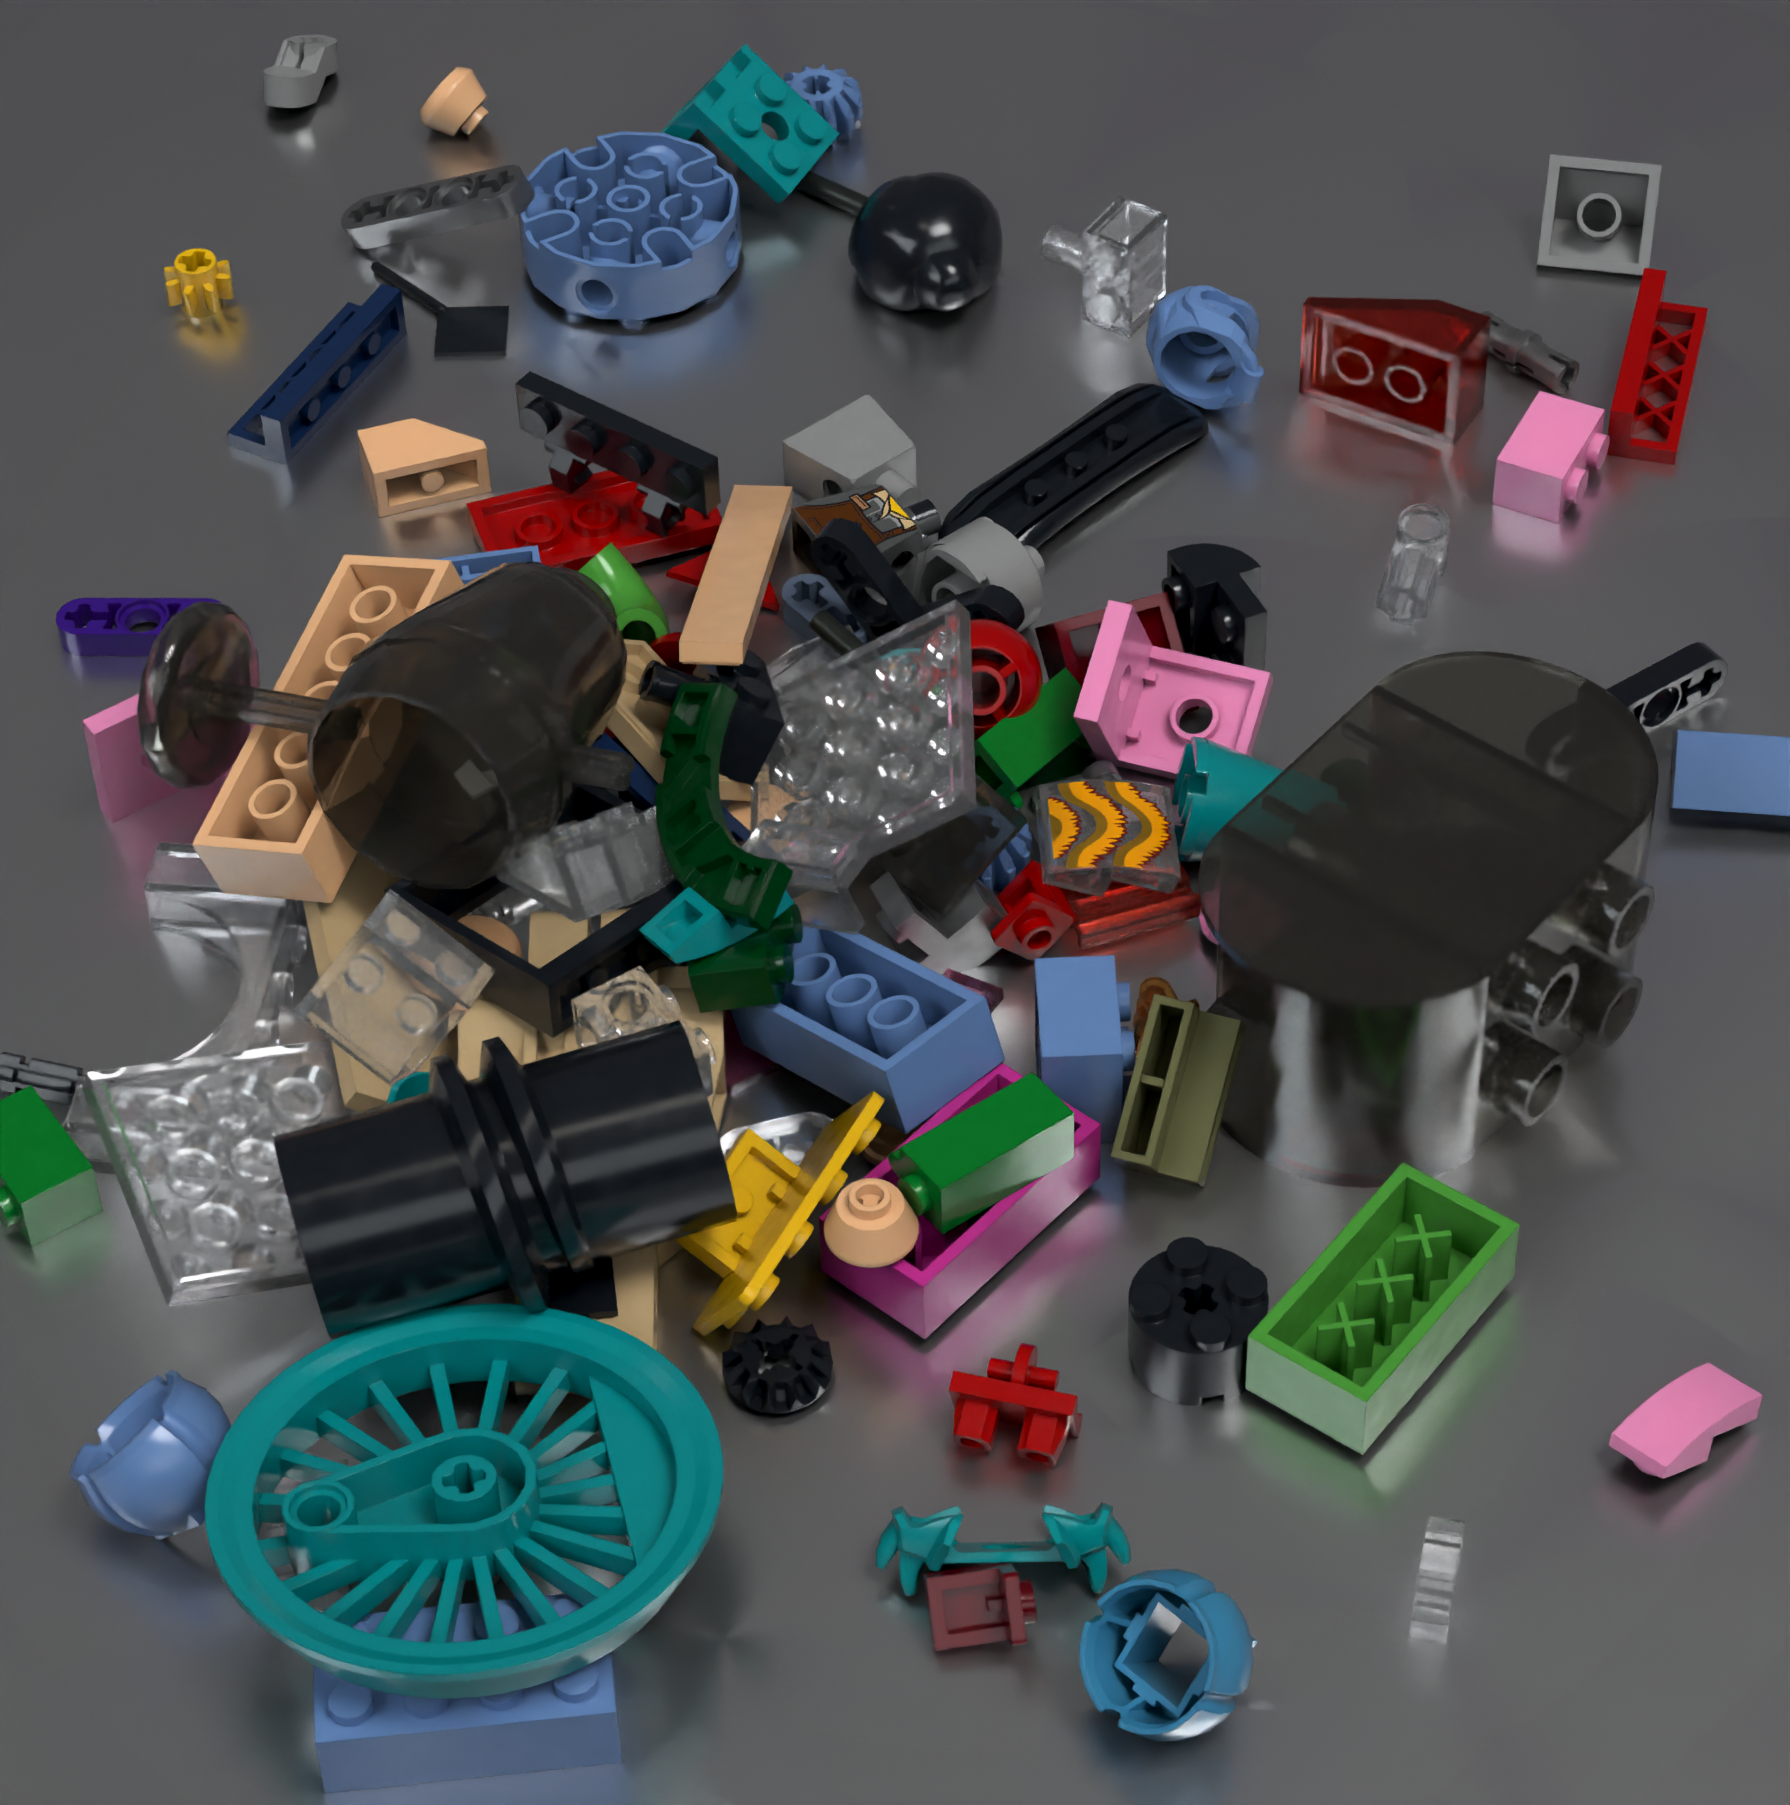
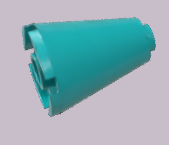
(1211, 790)

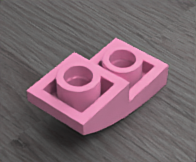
(1680, 1420)

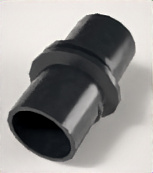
(505, 1177)

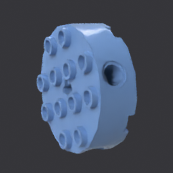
(631, 227)

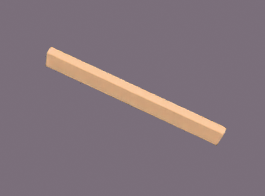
(736, 576)

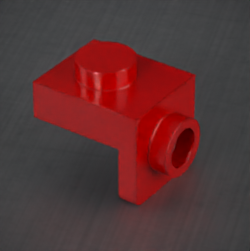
(1035, 914)

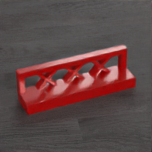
(1639, 365)

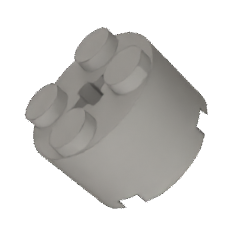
(978, 557)

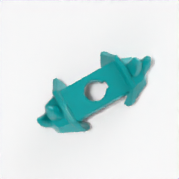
(934, 1543)

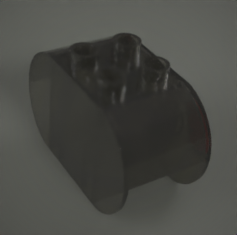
(1431, 916)

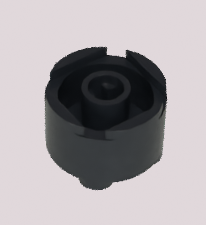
(1194, 1321)

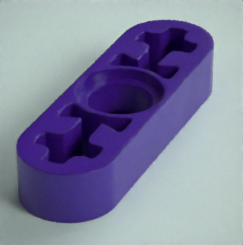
(102, 613)

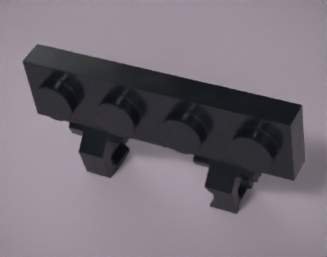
(587, 432)

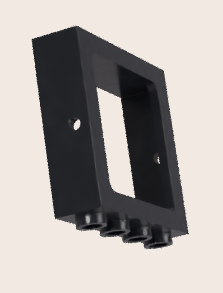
(545, 994)

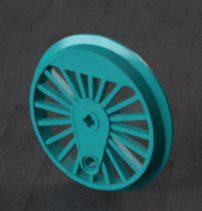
(466, 1497)

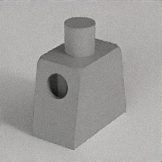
(852, 451)

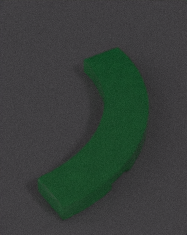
(692, 817)

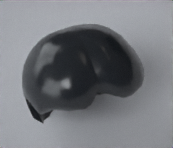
(926, 243)

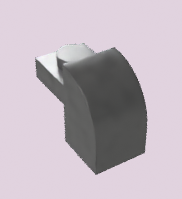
(954, 941)

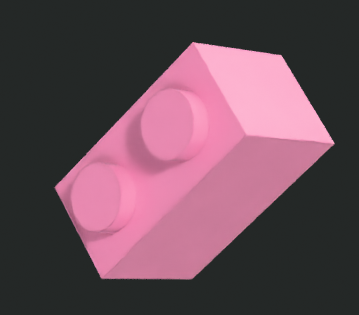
(1550, 457)

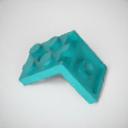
(732, 115)

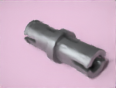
(1528, 354)

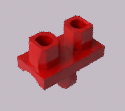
(1019, 1396)

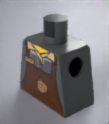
(890, 526)

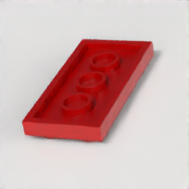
(581, 524)

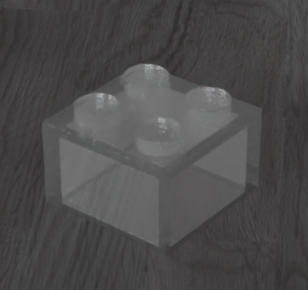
(394, 990)

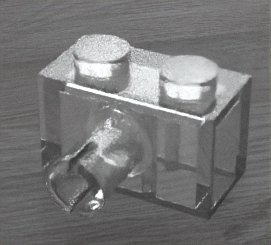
(1118, 262)

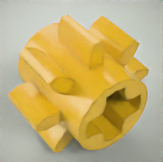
(198, 283)

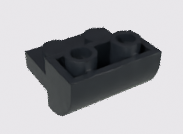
(1217, 603)

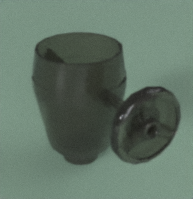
(471, 707)

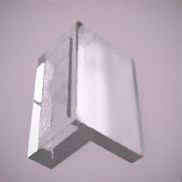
(822, 866)

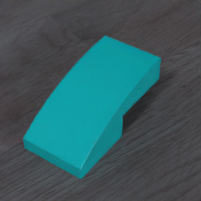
(695, 928)

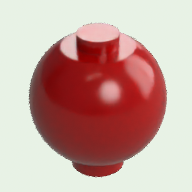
(1003, 674)

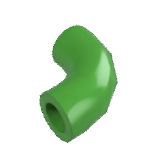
(635, 605)

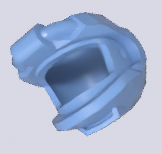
(1201, 336)

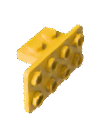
(773, 1210)

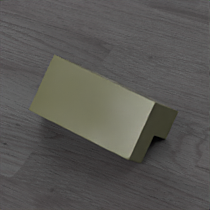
(1178, 1091)

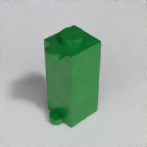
(1026, 743)
(985, 1153)

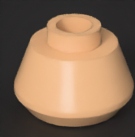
(455, 104)
(871, 1224)

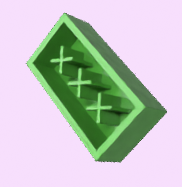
(1381, 1307)

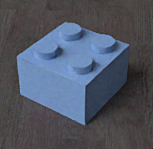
(1081, 1036)

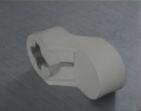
(299, 71)

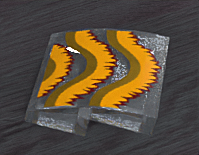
(1106, 833)

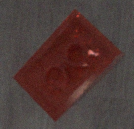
(1397, 361)

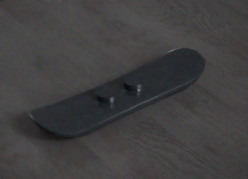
(1082, 463)

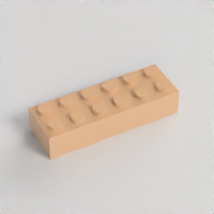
(266, 821)

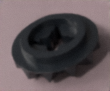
(780, 1387)

